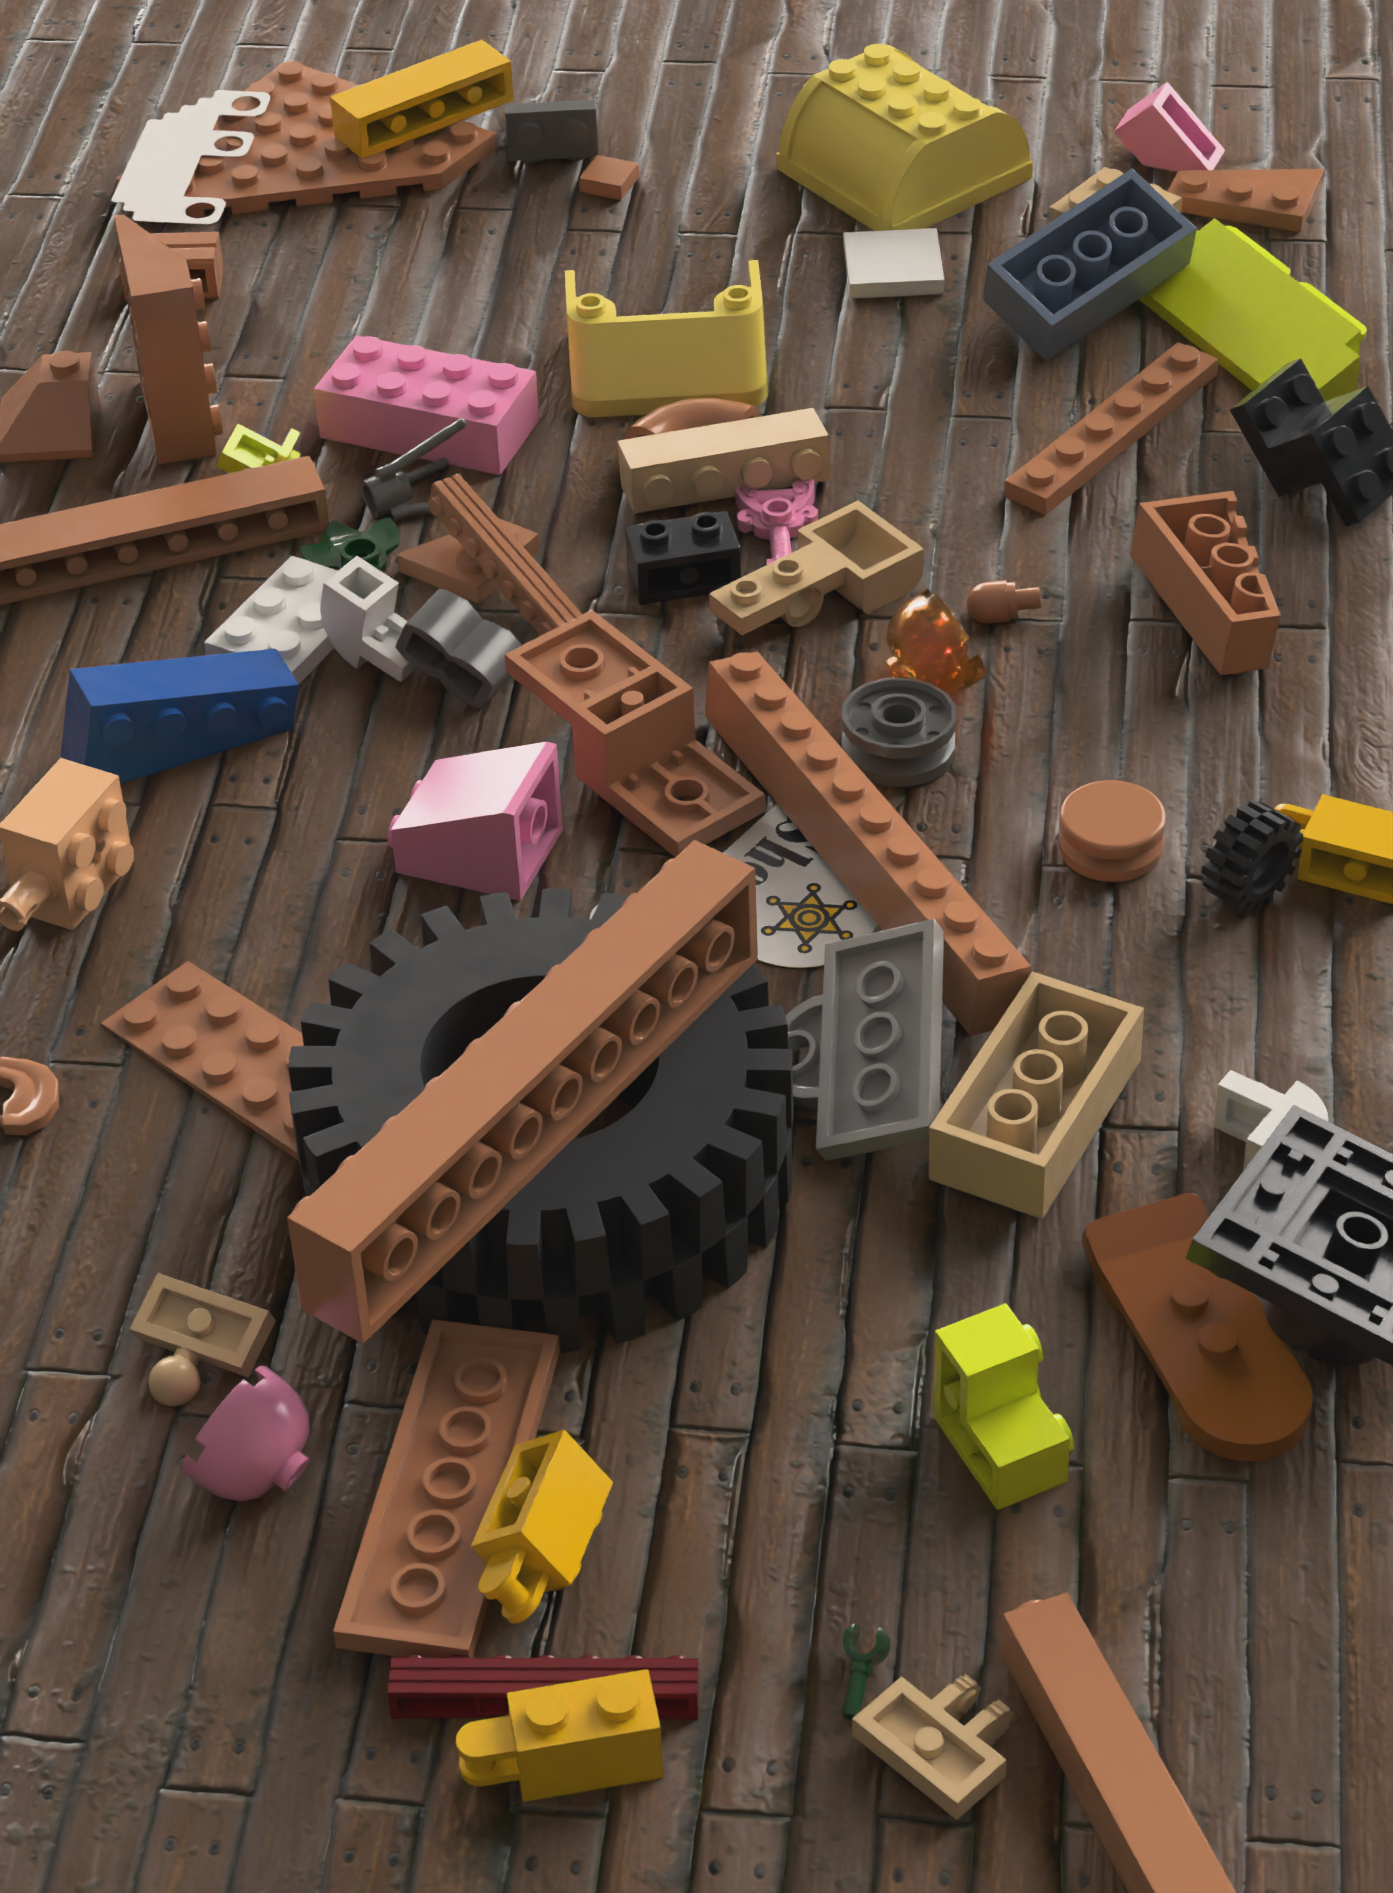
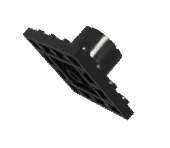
(1311, 1239)

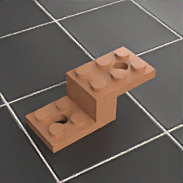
(635, 733)

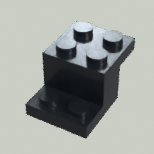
(1319, 441)

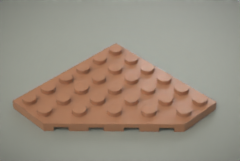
(302, 159)

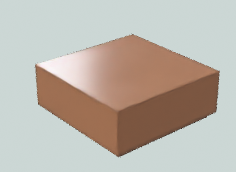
(609, 177)

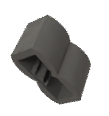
(458, 647)

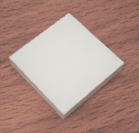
(893, 263)

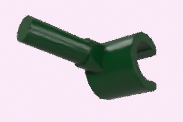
(861, 1666)

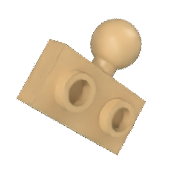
(197, 1328)

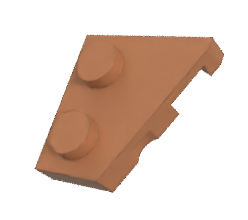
(449, 567)

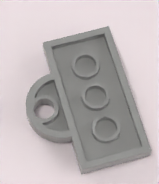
(873, 1041)

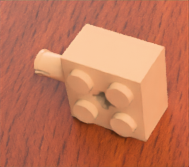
(64, 846)

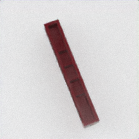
(480, 1685)

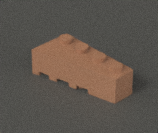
(1209, 577)

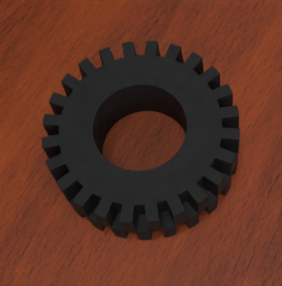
(614, 1211)

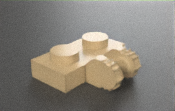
(929, 1744)

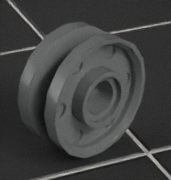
(899, 731)

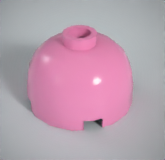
(252, 1440)

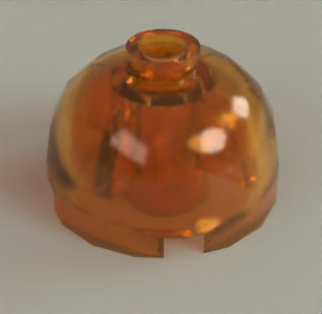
(931, 646)

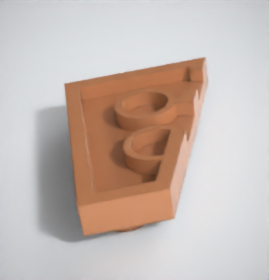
(1251, 196)

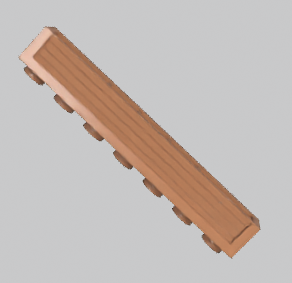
(500, 555)

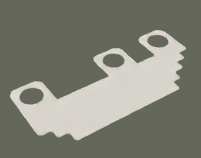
(169, 154)

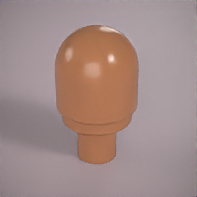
(1000, 601)

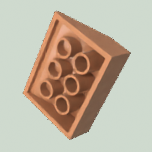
(169, 345)

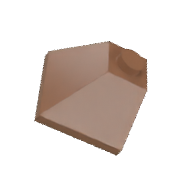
(51, 410)

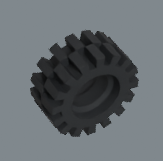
(1252, 856)

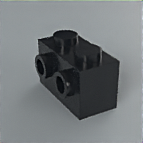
(682, 557)

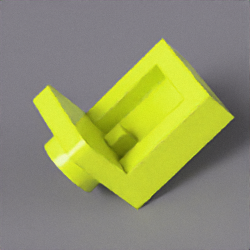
(250, 450)

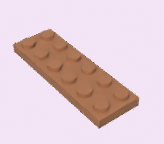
(217, 1047)
(463, 1415)

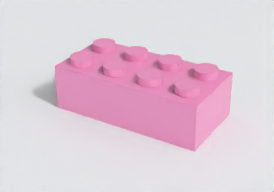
(404, 394)

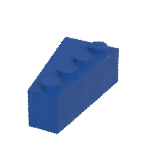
(174, 710)

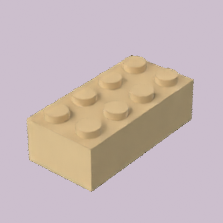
(1035, 1094)

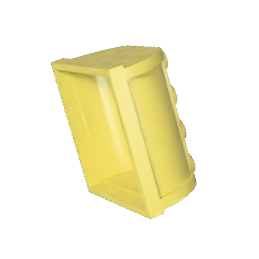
(898, 142)

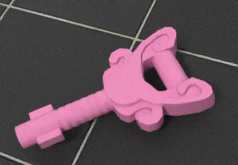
(776, 514)

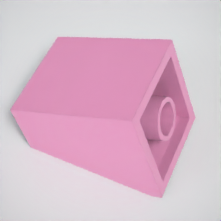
(482, 820)

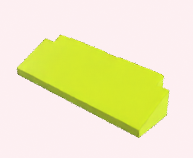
(1256, 316)

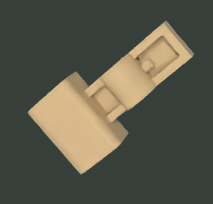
(841, 552)

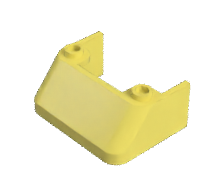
(663, 358)

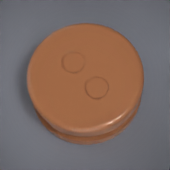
(1112, 831)

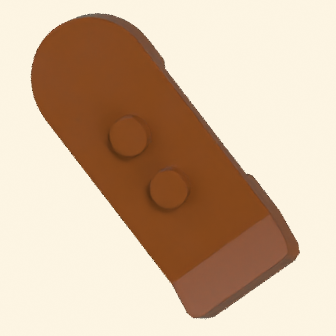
(1203, 1335)

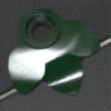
(343, 544)

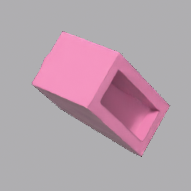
(1168, 134)

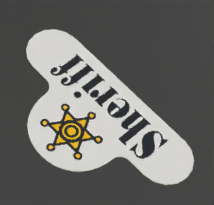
(797, 895)

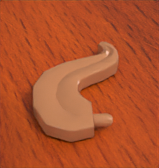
(33, 1098)

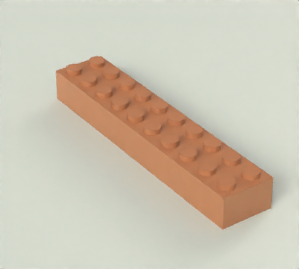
(522, 1092)

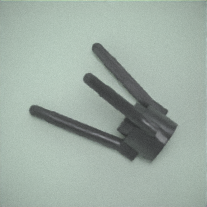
(391, 488)

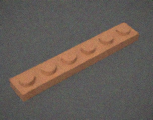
(1111, 428)

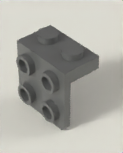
(551, 130)

